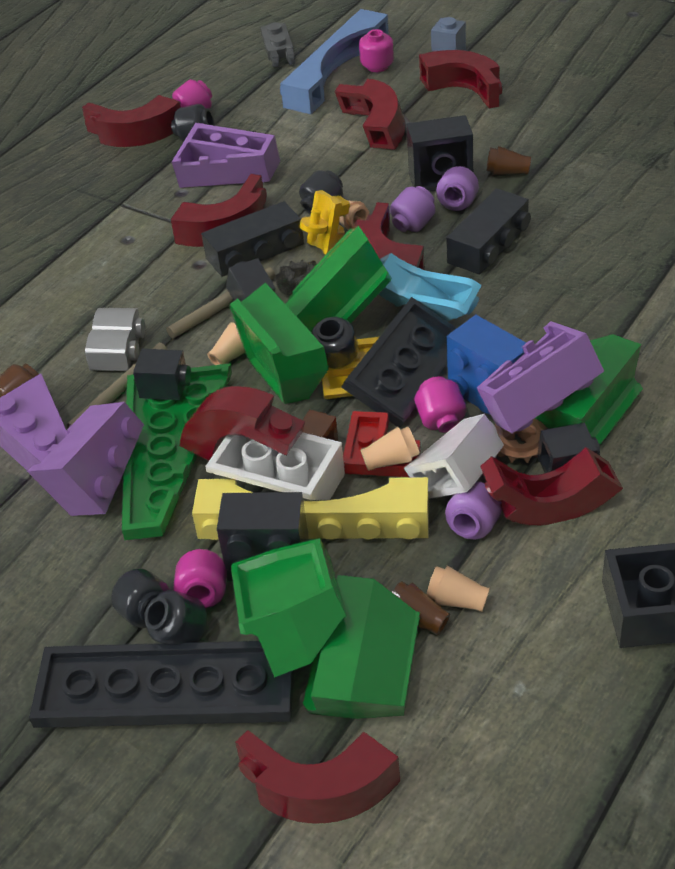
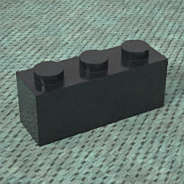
(487, 231)
(253, 237)

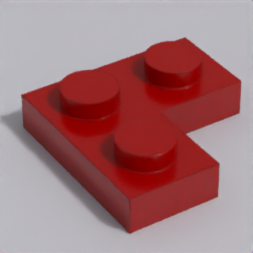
(363, 431)

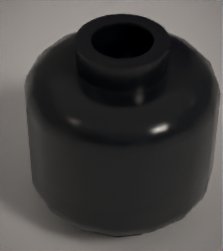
(189, 115)
(318, 181)
(338, 340)
(133, 594)
(175, 618)

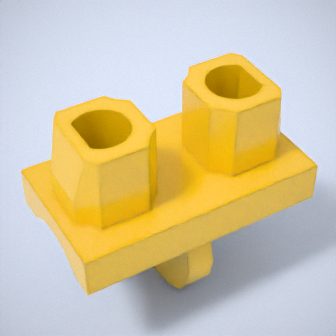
(323, 223)

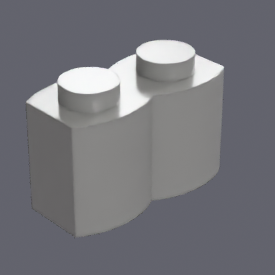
(114, 339)

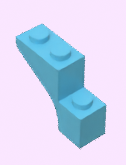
(441, 293)

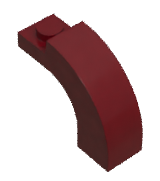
(464, 70)
(379, 101)
(132, 126)
(194, 218)
(377, 228)
(243, 413)
(552, 496)
(323, 790)

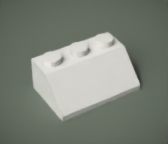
(310, 467)

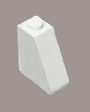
(456, 457)

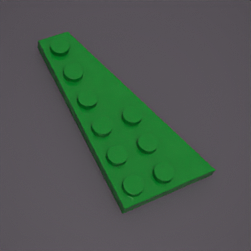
(158, 463)

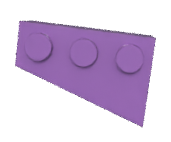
(224, 156)
(540, 377)
(29, 422)
(91, 459)

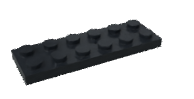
(159, 685)

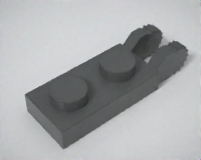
(277, 43)

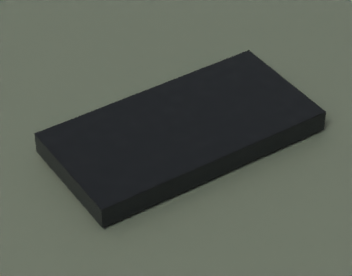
(400, 361)

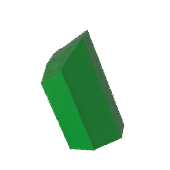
(340, 282)
(279, 345)
(608, 396)
(288, 602)
(367, 657)

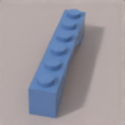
(304, 86)

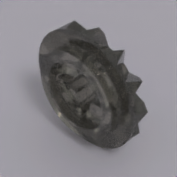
(286, 278)

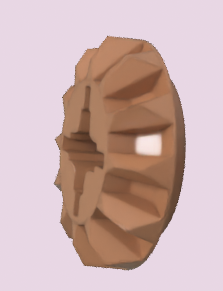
(515, 450)

